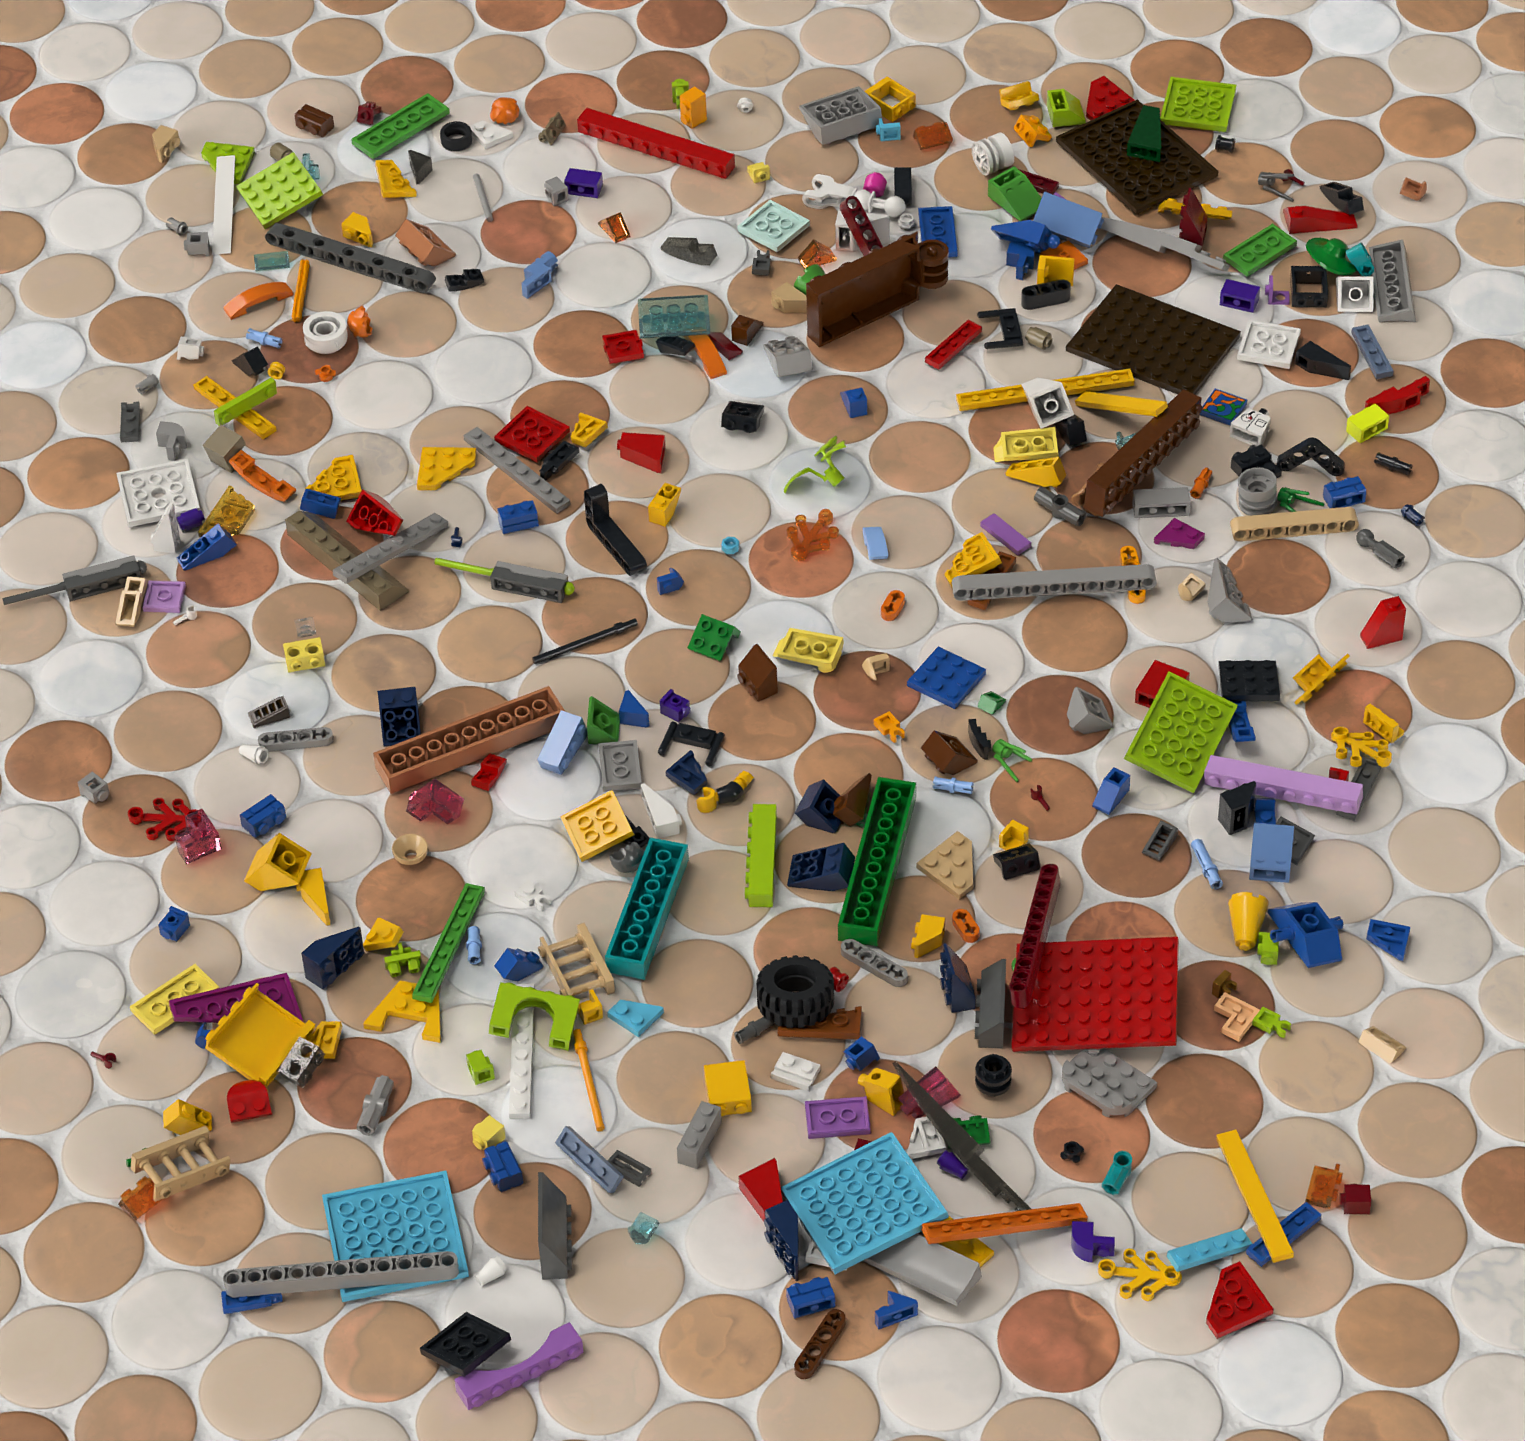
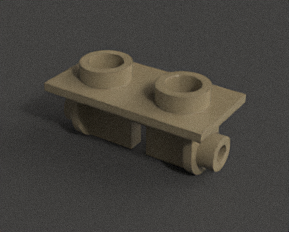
(553, 129)

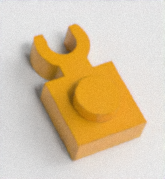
(889, 725)

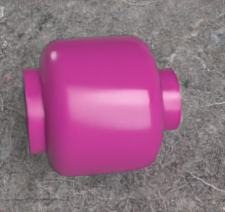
(875, 182)

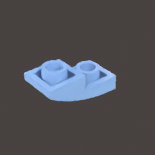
(875, 543)

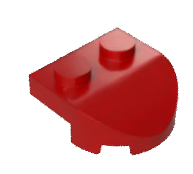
(248, 1101)

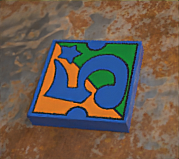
(1223, 406)

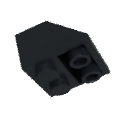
(1237, 807)

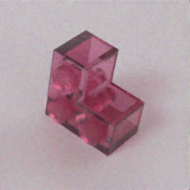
(436, 800)
(199, 838)

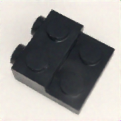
(742, 416)
(1254, 458)

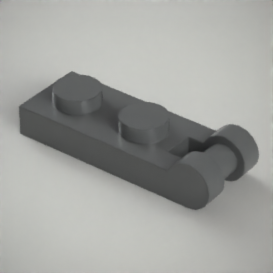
(130, 422)

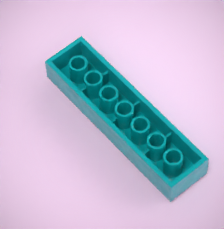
(647, 908)

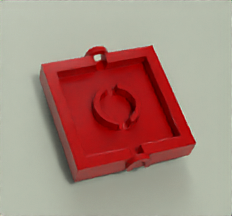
(623, 346)

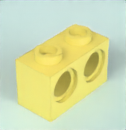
(304, 654)

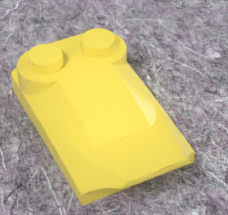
(1026, 445)
(811, 649)

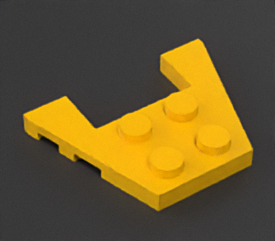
(402, 1005)

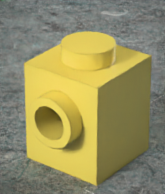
(488, 1133)

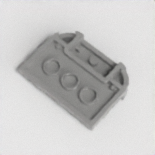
(1107, 1081)

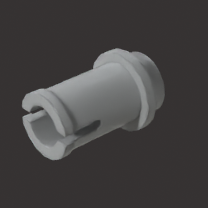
(179, 227)
(149, 382)

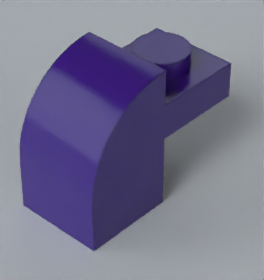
(1086, 1245)

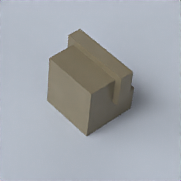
(223, 446)

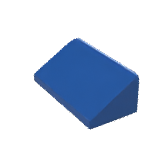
(320, 503)

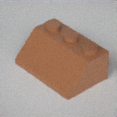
(423, 243)

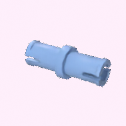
(264, 338)
(953, 785)
(473, 945)

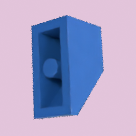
(855, 402)

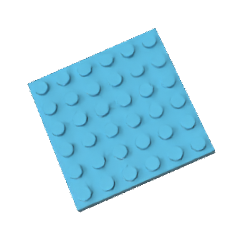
(863, 1202)
(394, 1220)

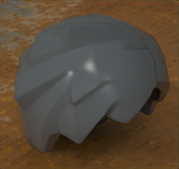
(627, 859)

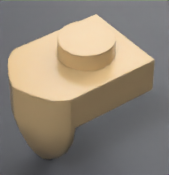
(1190, 587)
(876, 665)

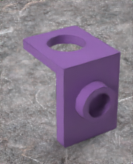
(1272, 294)

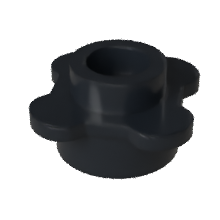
(1072, 1147)

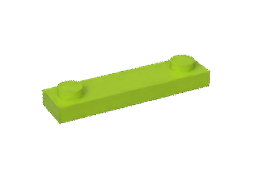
(245, 402)

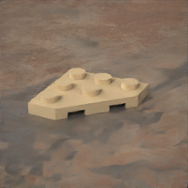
(950, 865)

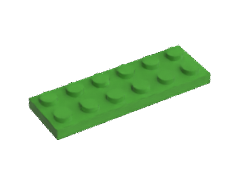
(400, 126)

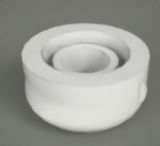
(325, 332)

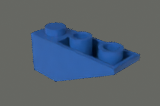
(207, 548)

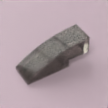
(689, 250)

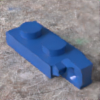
(245, 1303)

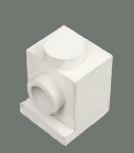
(190, 348)

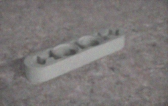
(295, 736)
(874, 962)

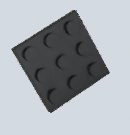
(1249, 680)
(465, 1344)

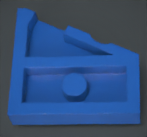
(1389, 937)

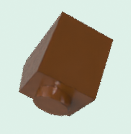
(745, 329)

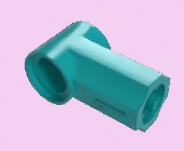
(1118, 1173)

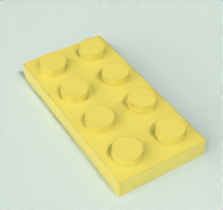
(154, 1008)

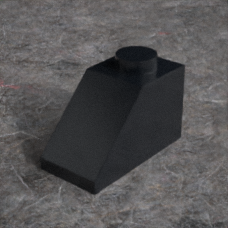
(251, 362)

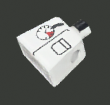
(1251, 427)

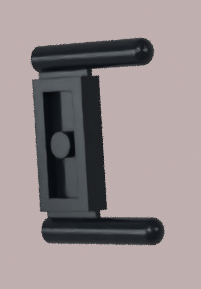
(1009, 327)
(693, 736)

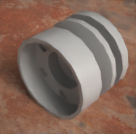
(1257, 491)

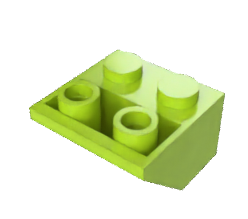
(1064, 108)

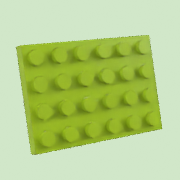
(1180, 732)

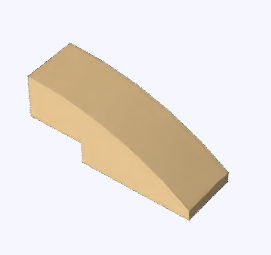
(131, 601)

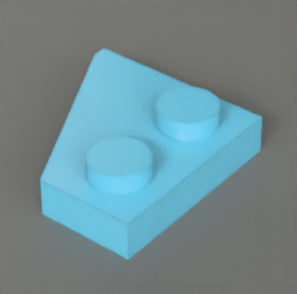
(634, 1016)

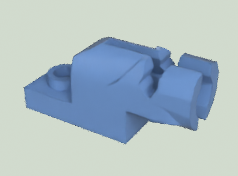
(538, 274)

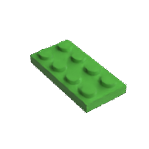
(1260, 250)

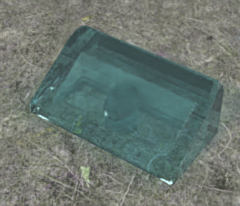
(271, 261)

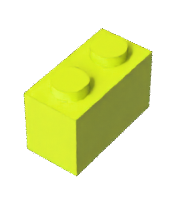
(1367, 423)

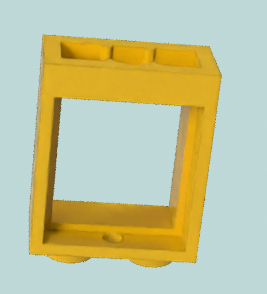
(889, 86)

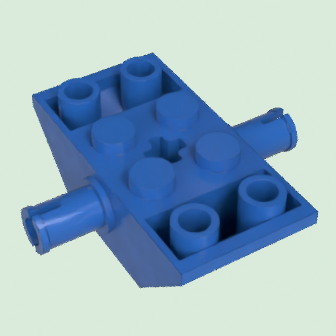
(1308, 932)

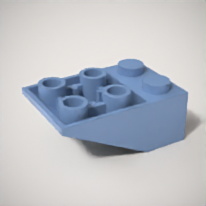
(1271, 852)

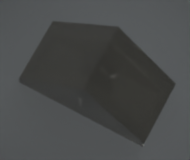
(420, 165)

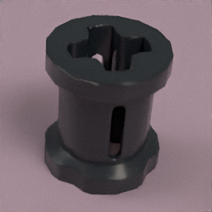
(1225, 143)

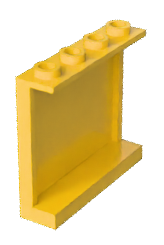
(256, 1036)

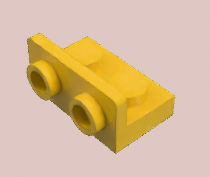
(1382, 724)

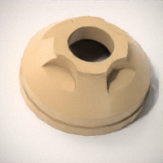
(409, 844)

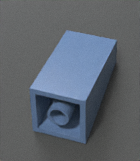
(1069, 220)

